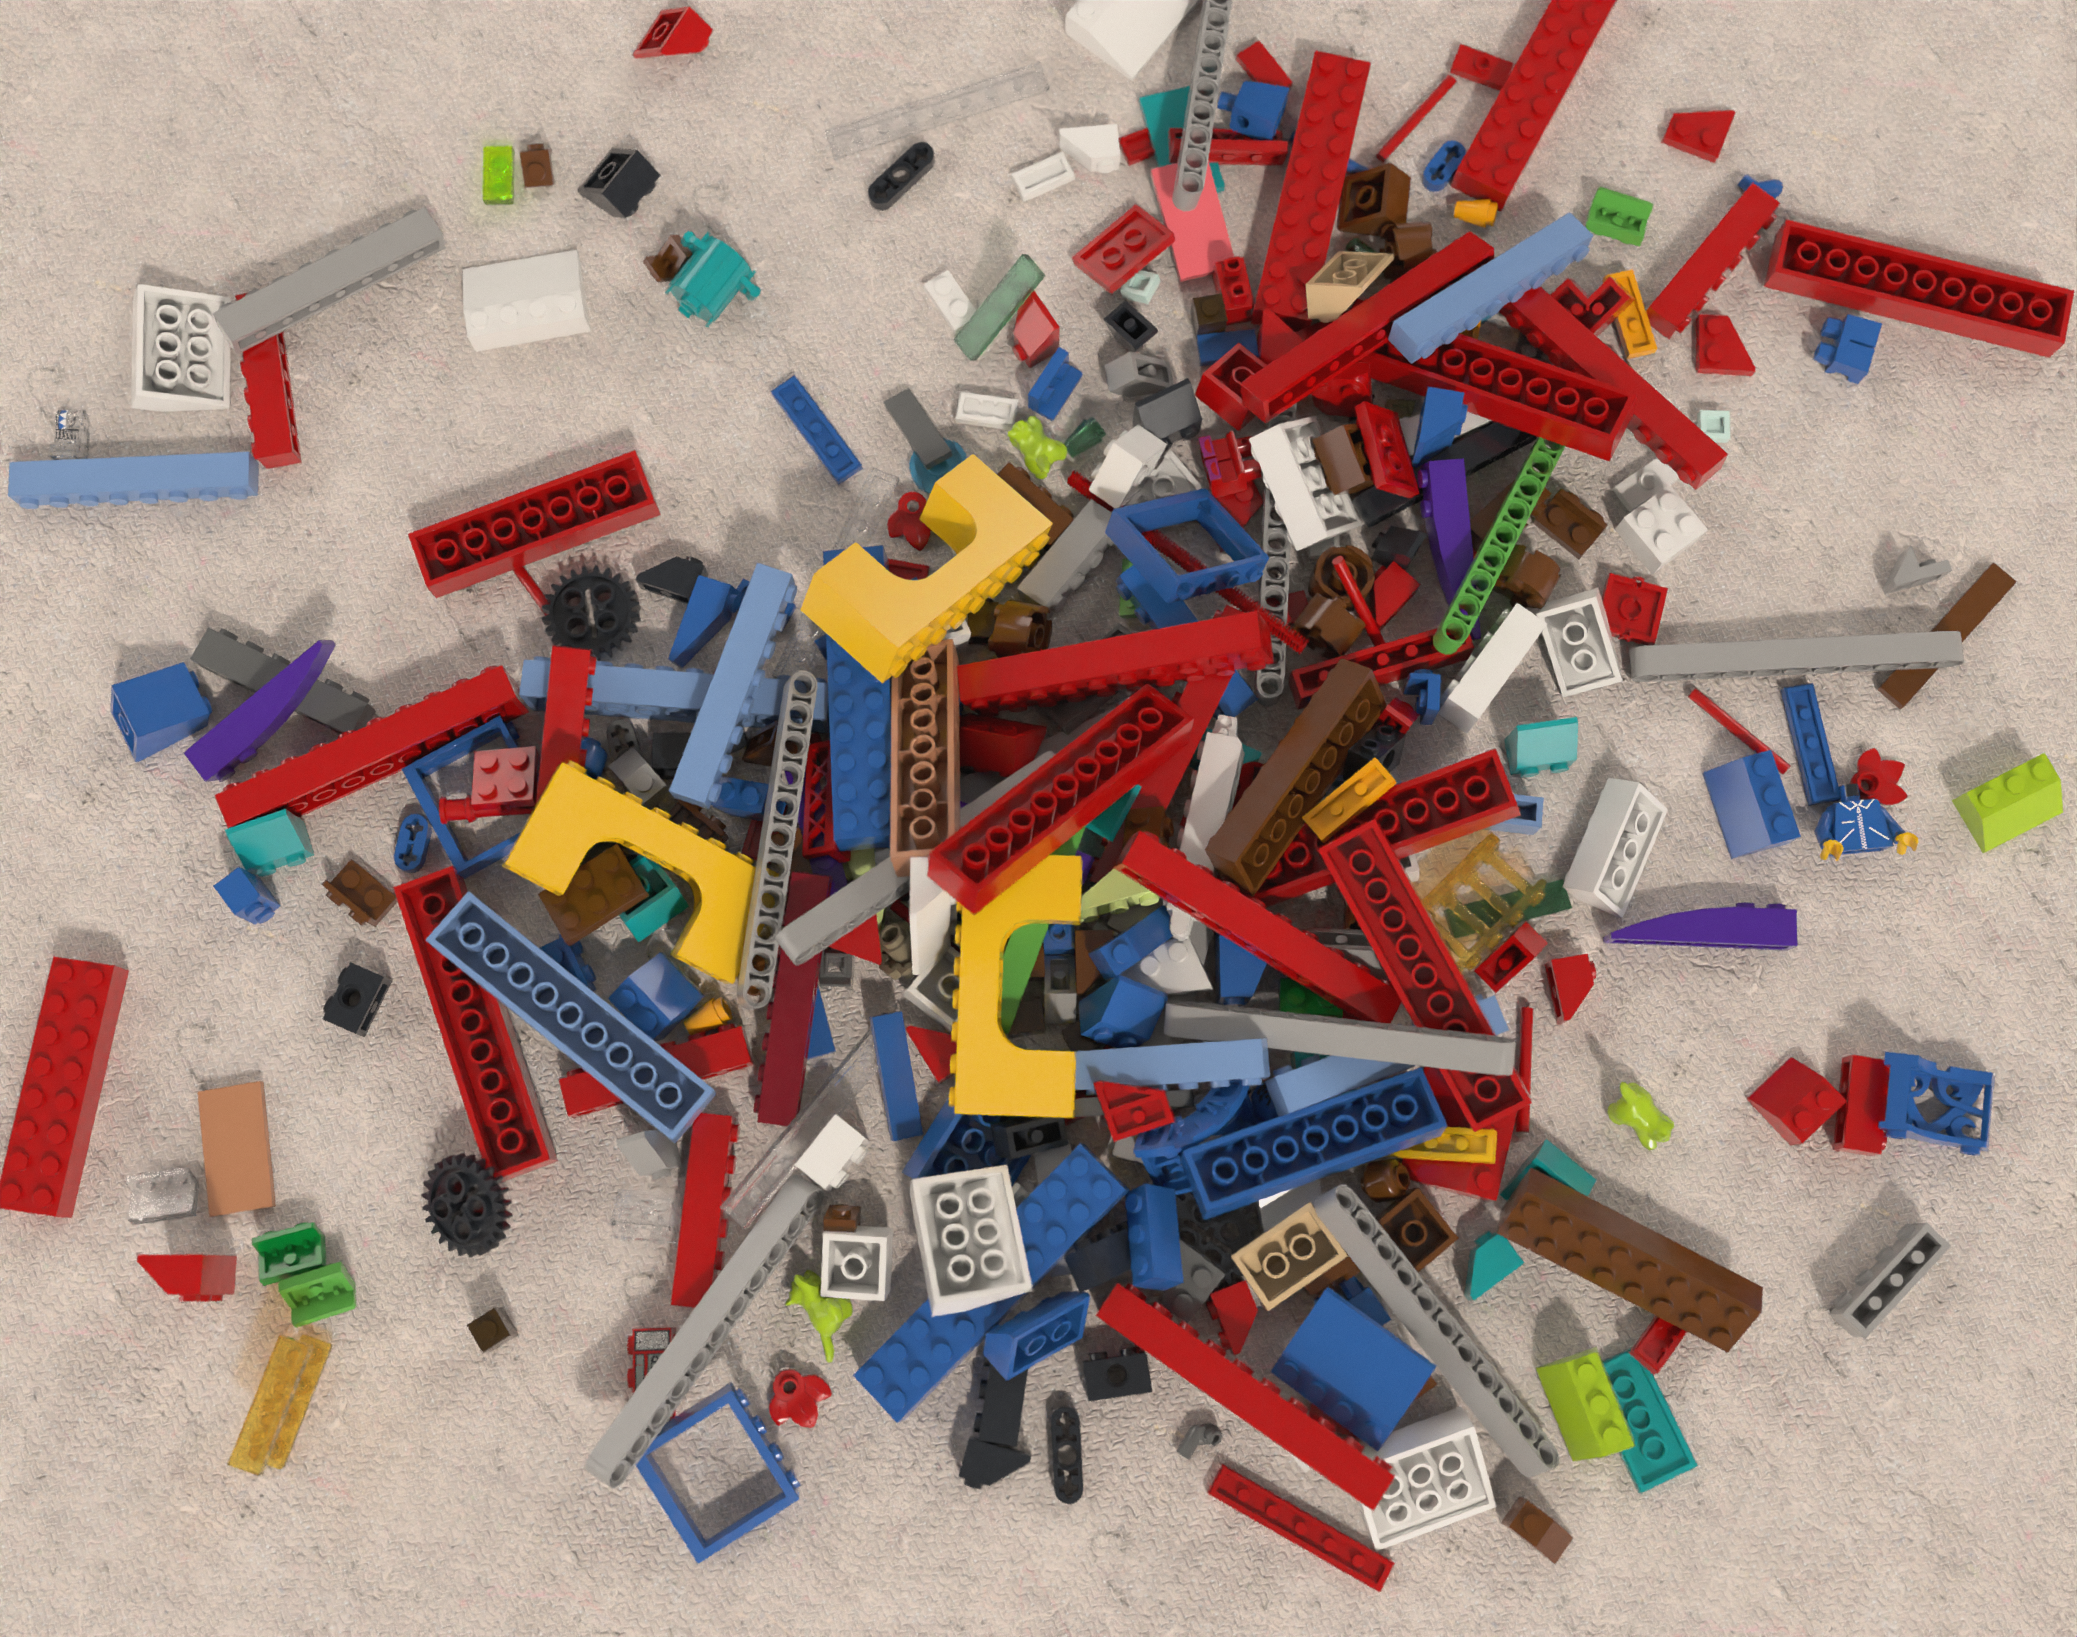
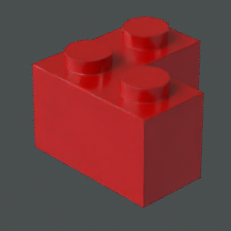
(1596, 310)

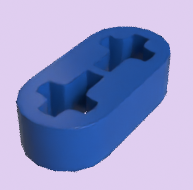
(1438, 162)
(405, 842)

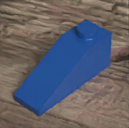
(704, 617)
(1132, 943)

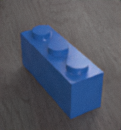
(1154, 1237)

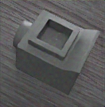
(836, 969)

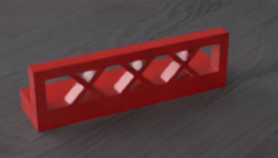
(1236, 151)
(810, 831)

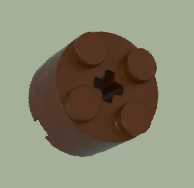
(1410, 245)
(1527, 578)
(1327, 582)
(1328, 626)
(1020, 629)

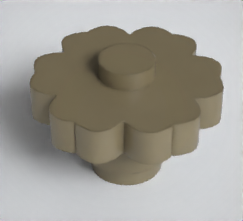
(896, 951)

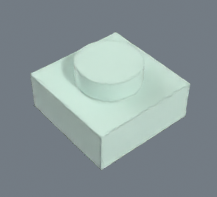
(1141, 287)
(1715, 424)

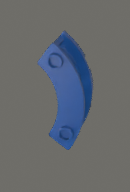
(1966, 1086)
(1219, 1112)

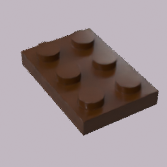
(595, 895)

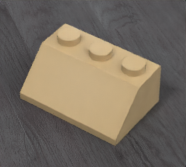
(1342, 282)
(1288, 1256)

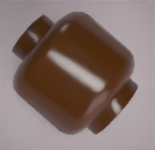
(1385, 1180)

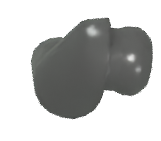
(1199, 1435)

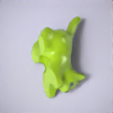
(1037, 448)
(1640, 1113)
(824, 1312)

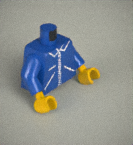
(1859, 827)

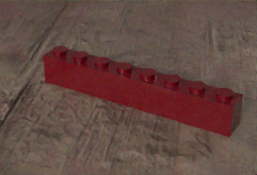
(791, 1012)

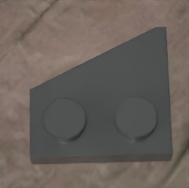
(1199, 1280)

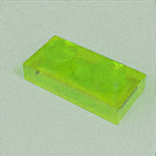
(498, 175)

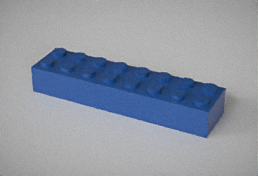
(1312, 1143)

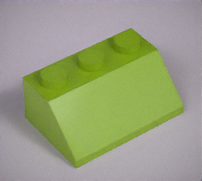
(2011, 803)
(1585, 1406)

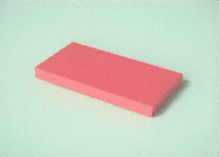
(1198, 233)

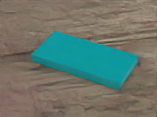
(1164, 112)
(1659, 1443)

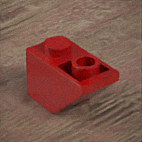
(1235, 1312)

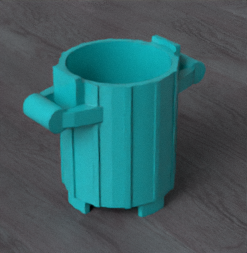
(710, 278)

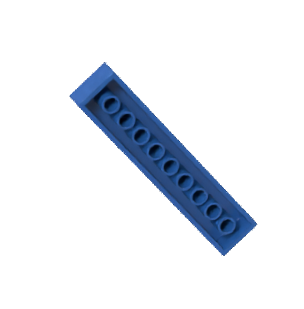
(859, 743)
(1050, 1224)

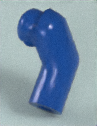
(1772, 187)

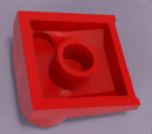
(1345, 391)

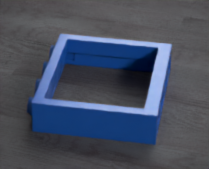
(1200, 505)
(442, 757)
(669, 1500)

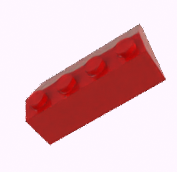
(1463, 1178)

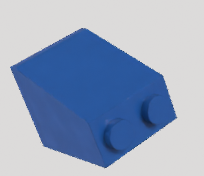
(158, 709)
(1235, 972)

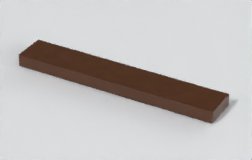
(1961, 617)

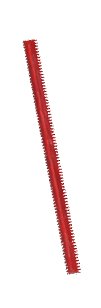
(1190, 565)

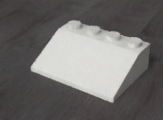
(1125, 30)
(524, 300)
(178, 351)
(1300, 485)
(969, 1239)
(1435, 1481)

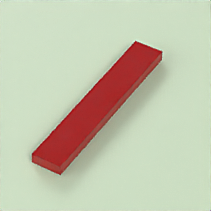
(1301, 1528)

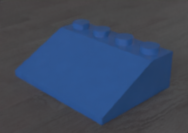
(960, 1145)
(1353, 1369)

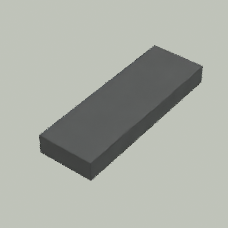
(918, 429)

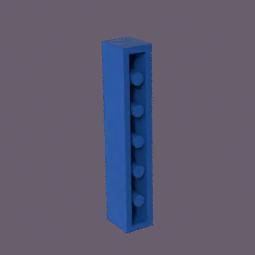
(1158, 614)

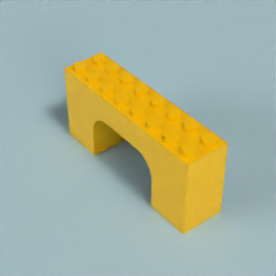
(895, 619)
(587, 811)
(988, 1067)

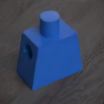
(1255, 109)

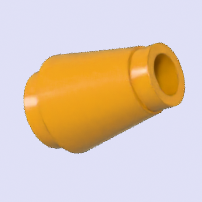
(1476, 212)
(709, 1016)

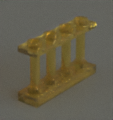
(1465, 874)
(280, 1404)

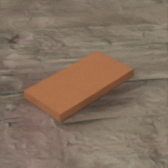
(236, 1149)

